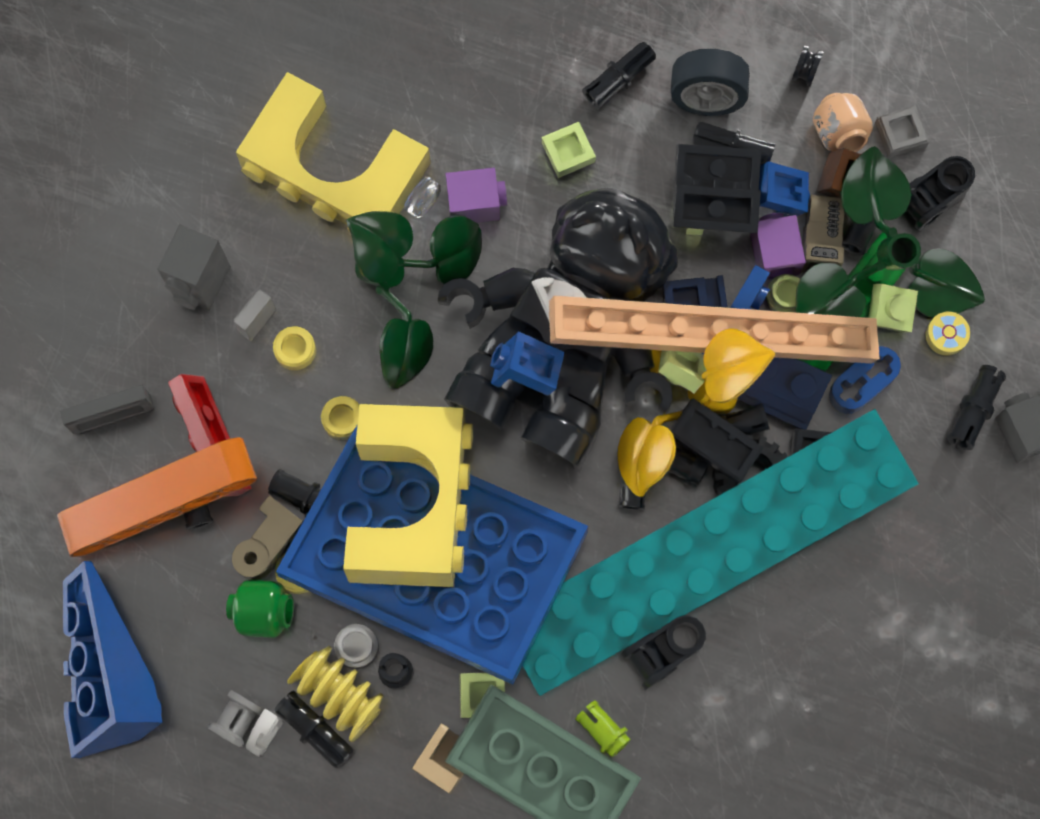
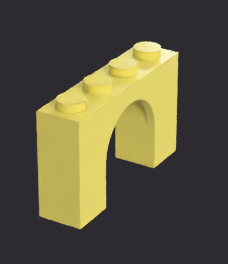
(274, 150)
(428, 549)

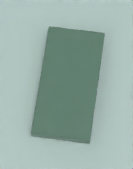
(538, 763)

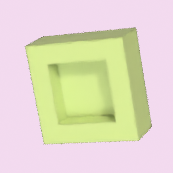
(568, 149)
(893, 307)
(683, 368)
(473, 689)

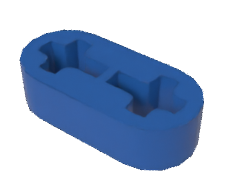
(870, 388)

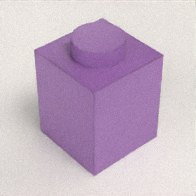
(476, 194)
(778, 245)

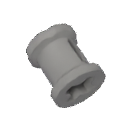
(236, 733)

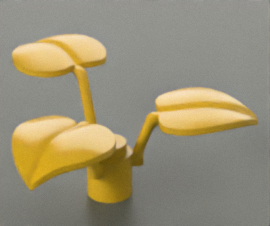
(732, 366)

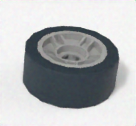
(710, 82)

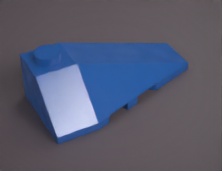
(110, 683)

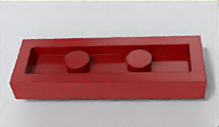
(200, 414)

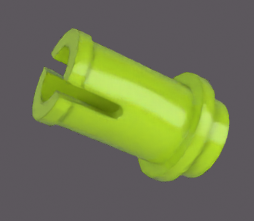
(605, 731)

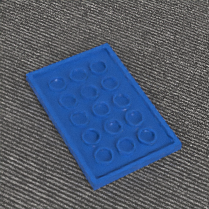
(510, 571)

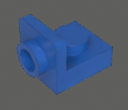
(784, 189)
(753, 291)
(527, 363)

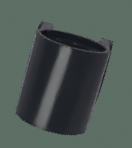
(934, 196)
(663, 650)

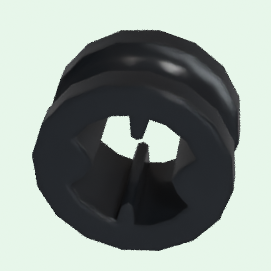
(807, 65)

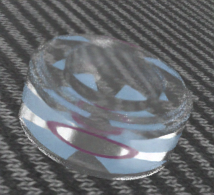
(422, 197)

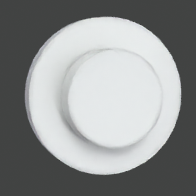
(356, 645)

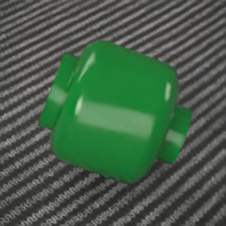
(260, 608)

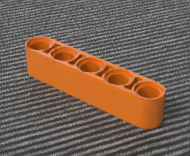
(157, 497)

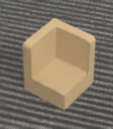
(432, 764)

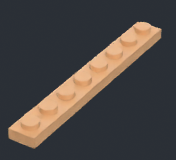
(693, 327)

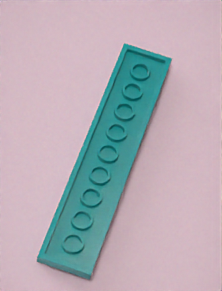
(717, 548)

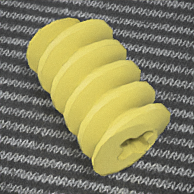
(338, 692)

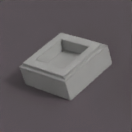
(902, 131)
(254, 315)

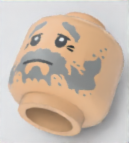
(842, 122)

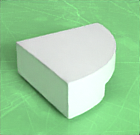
(550, 287)
(263, 732)

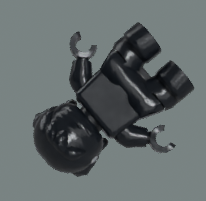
(608, 250)

